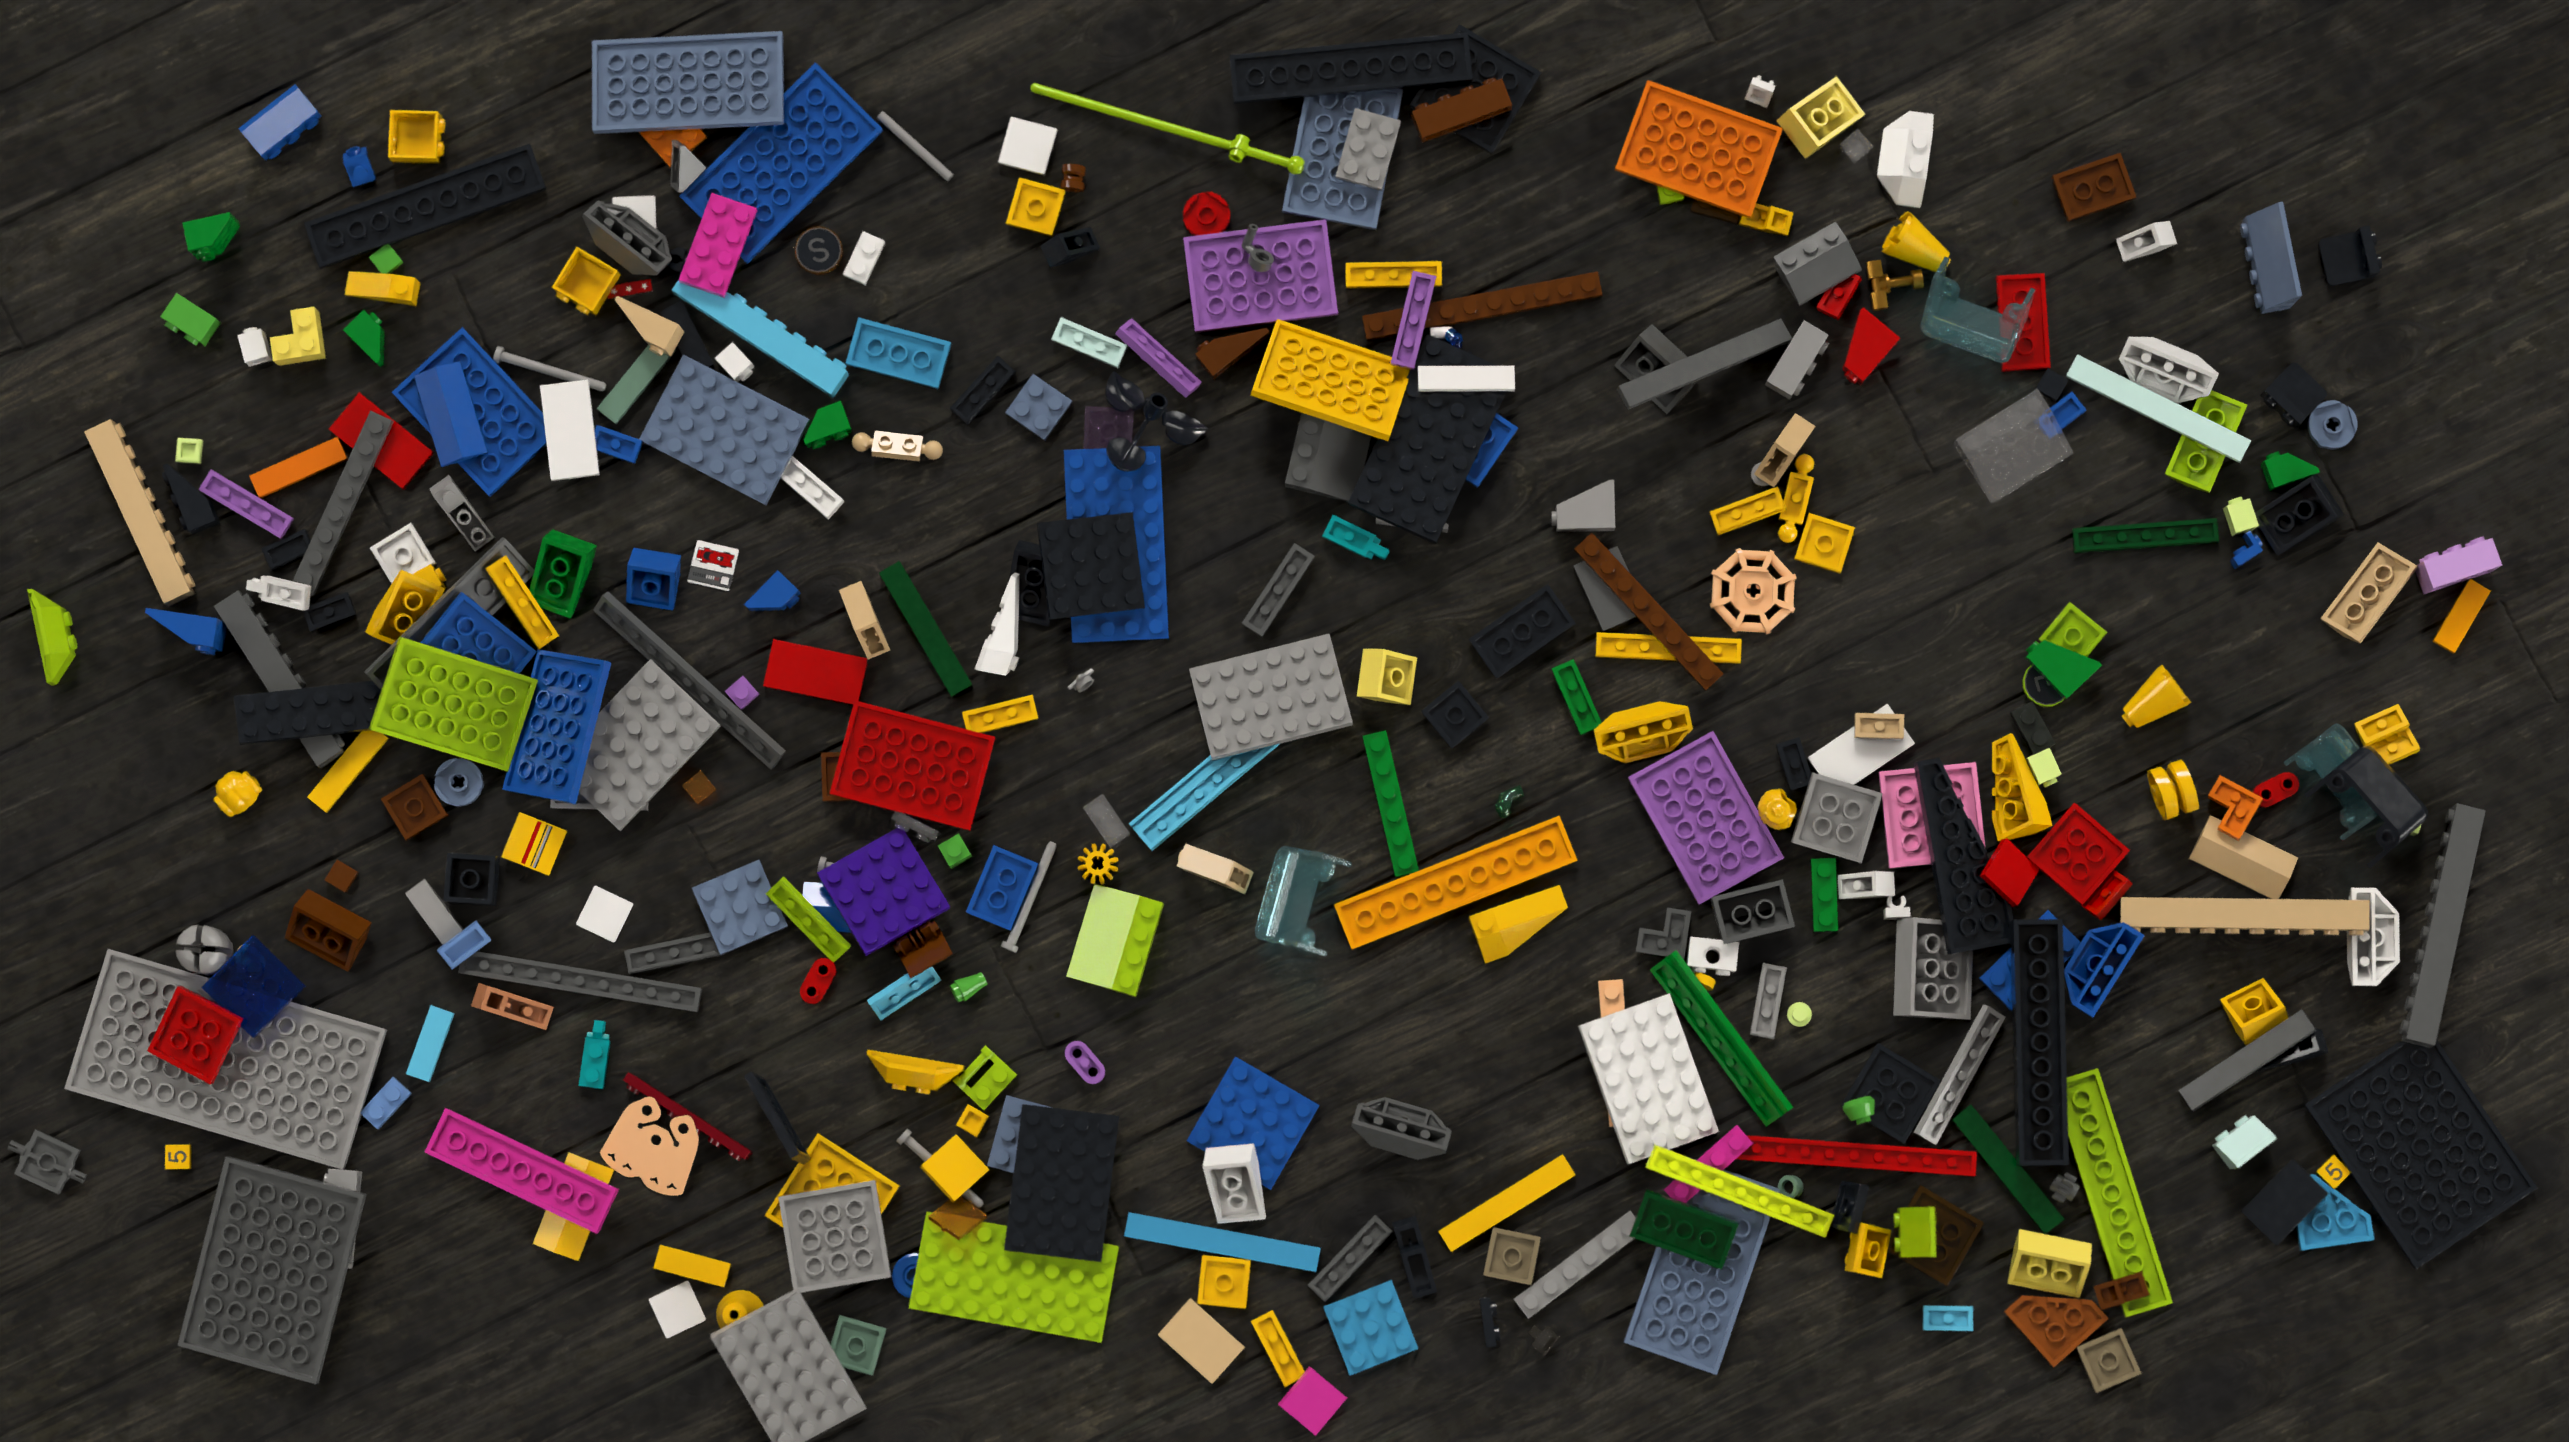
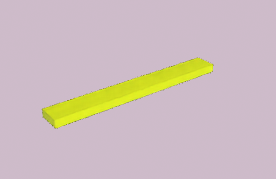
(1739, 1191)

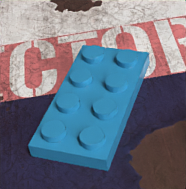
(898, 353)

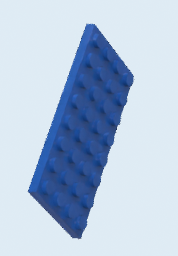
(790, 163)
(1101, 489)

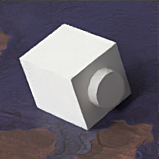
(254, 346)
(735, 363)

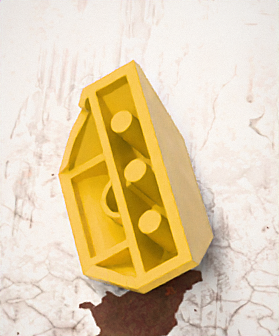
(1643, 731)
(913, 1071)

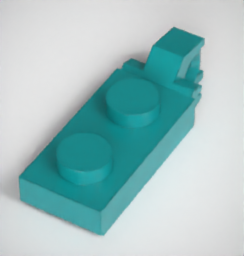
(1354, 538)
(595, 1057)

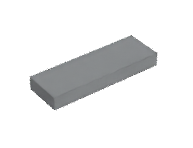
(1768, 1001)

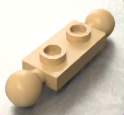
(897, 446)

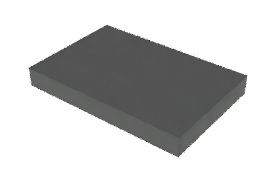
(1606, 605)

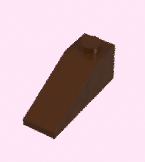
(1227, 350)

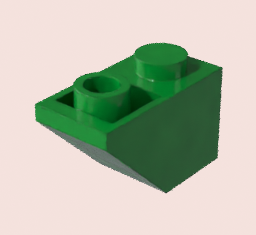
(828, 424)

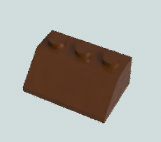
(327, 929)

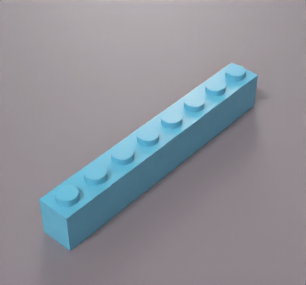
(768, 337)

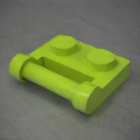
(991, 1083)

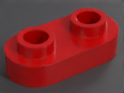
(2276, 788)
(817, 980)

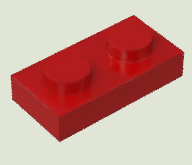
(1837, 298)
(2107, 895)

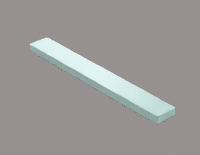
(2158, 408)

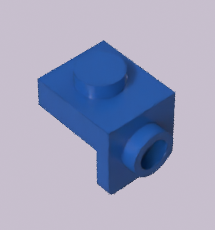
(358, 166)

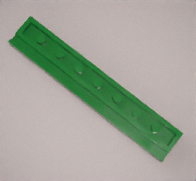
(1721, 1038)

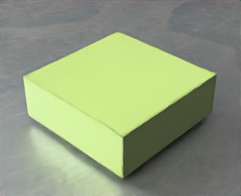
(189, 450)

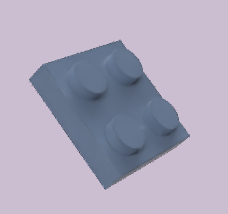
(1039, 407)

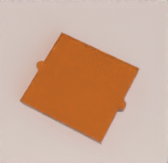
(957, 1217)

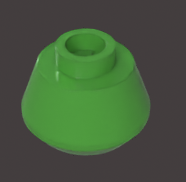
(1860, 1109)

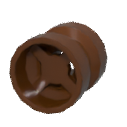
(1073, 177)

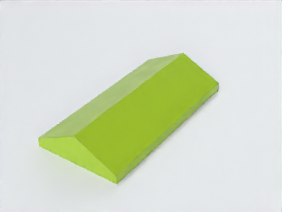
(2195, 463)

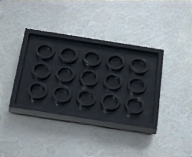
(1061, 1183)

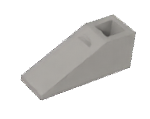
(461, 513)

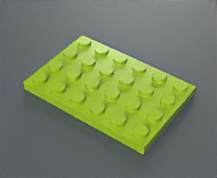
(453, 704)

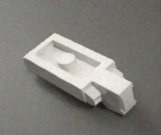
(281, 592)

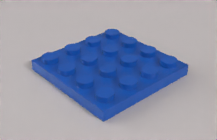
(477, 635)
(1255, 1111)

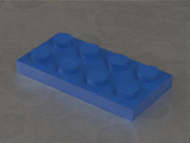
(1998, 976)

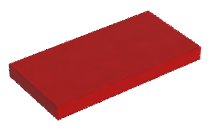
(2033, 344)
(401, 453)
(815, 672)

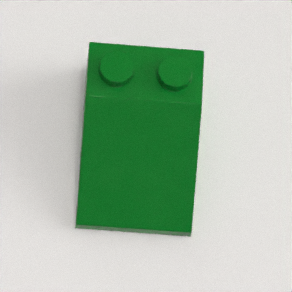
(561, 572)

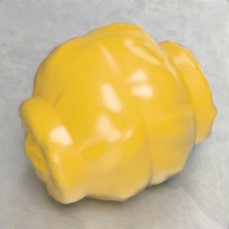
(236, 792)
(1777, 809)

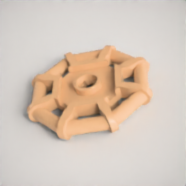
(1743, 601)

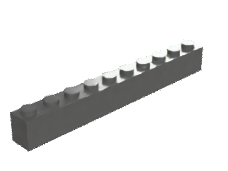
(2442, 925)

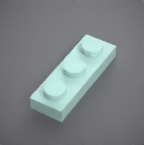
(1089, 342)

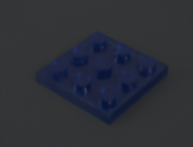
(254, 986)

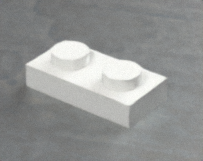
(864, 258)

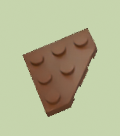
(2055, 1324)

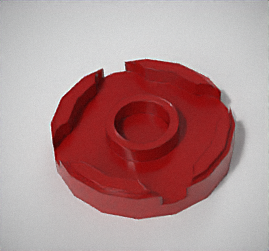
(1206, 214)

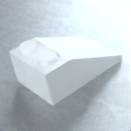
(1234, 1183)

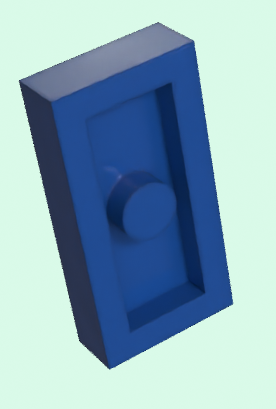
(617, 444)

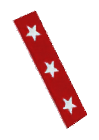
(630, 288)

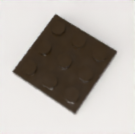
(1954, 1236)

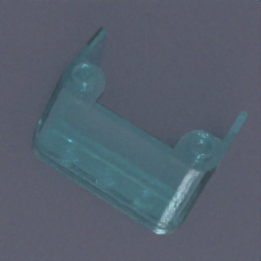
(1971, 325)
(2324, 755)
(1291, 896)

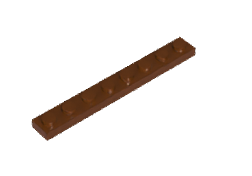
(1648, 611)

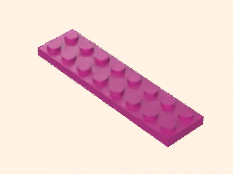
(521, 1170)

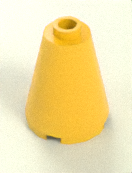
(1914, 244)
(2155, 699)
(738, 1300)

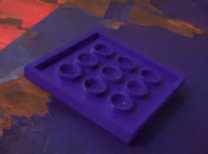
(883, 890)

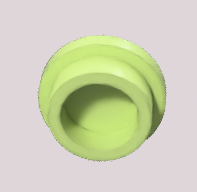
(1799, 1014)

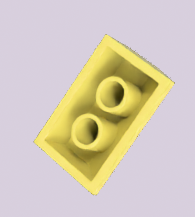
(2049, 1263)

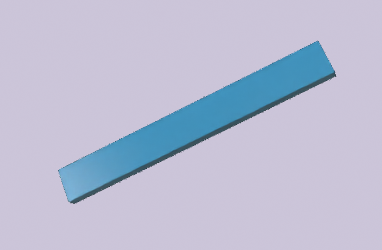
(1222, 1242)

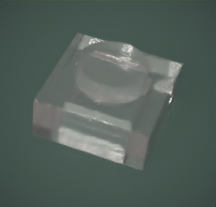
(1856, 146)

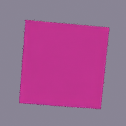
(1312, 1401)

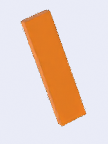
(298, 467)

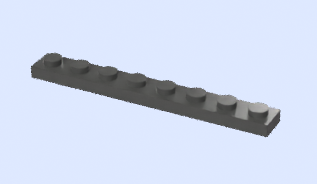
(343, 501)

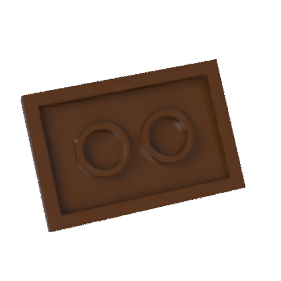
(2093, 187)

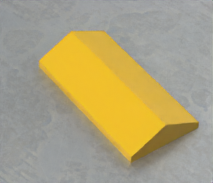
(561, 1234)

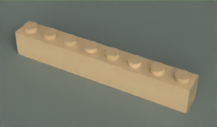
(140, 513)

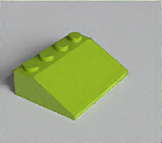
(1115, 940)

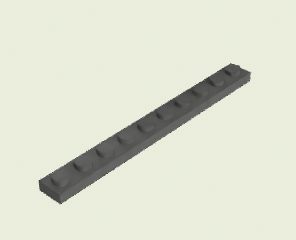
(689, 680)
(582, 981)

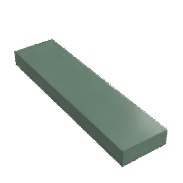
(632, 384)

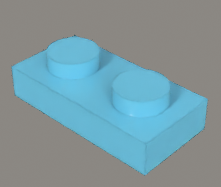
(1948, 1318)

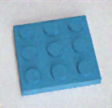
(1370, 1327)

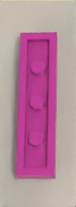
(1718, 1156)

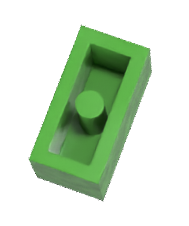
(190, 319)

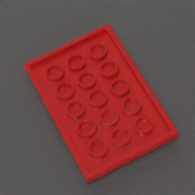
(912, 765)

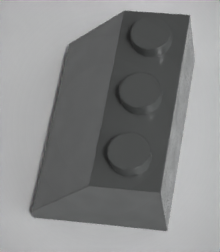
(1817, 263)
(1649, 353)
(1752, 912)

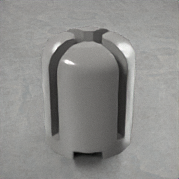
(198, 938)

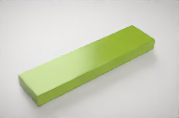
(808, 919)

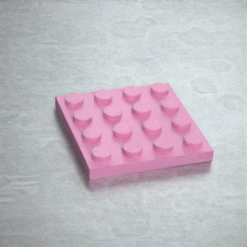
(1903, 813)

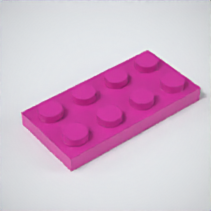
(718, 245)

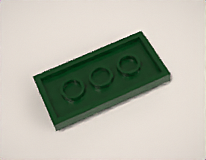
(1684, 1229)

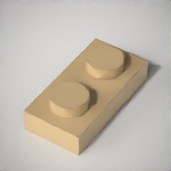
(1879, 726)

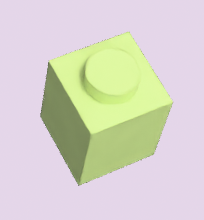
(2240, 516)
(2044, 767)

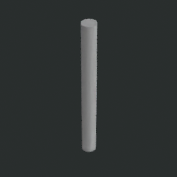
(915, 146)

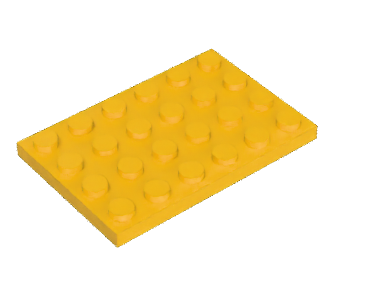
(1331, 380)

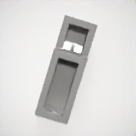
(434, 911)

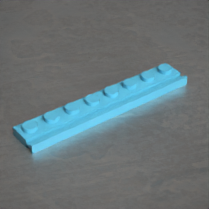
(1193, 795)

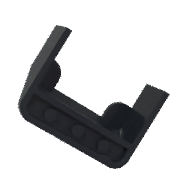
(2382, 791)

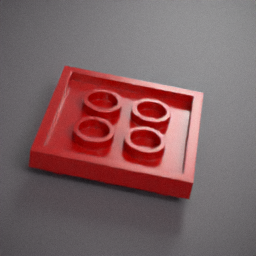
(2078, 853)
(195, 1034)

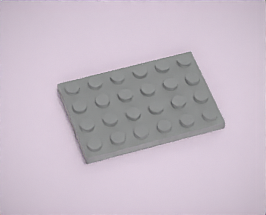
(1270, 696)
(642, 743)
(788, 1370)

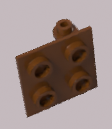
(923, 949)

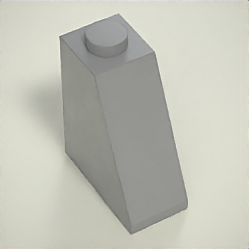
(1587, 511)

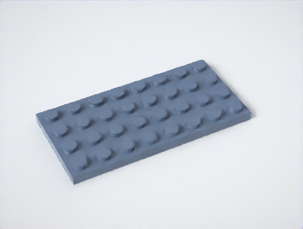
(687, 82)
(1692, 1306)

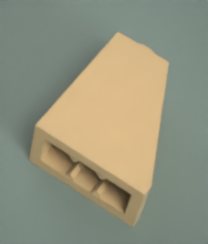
(1784, 450)
(864, 620)
(1215, 868)

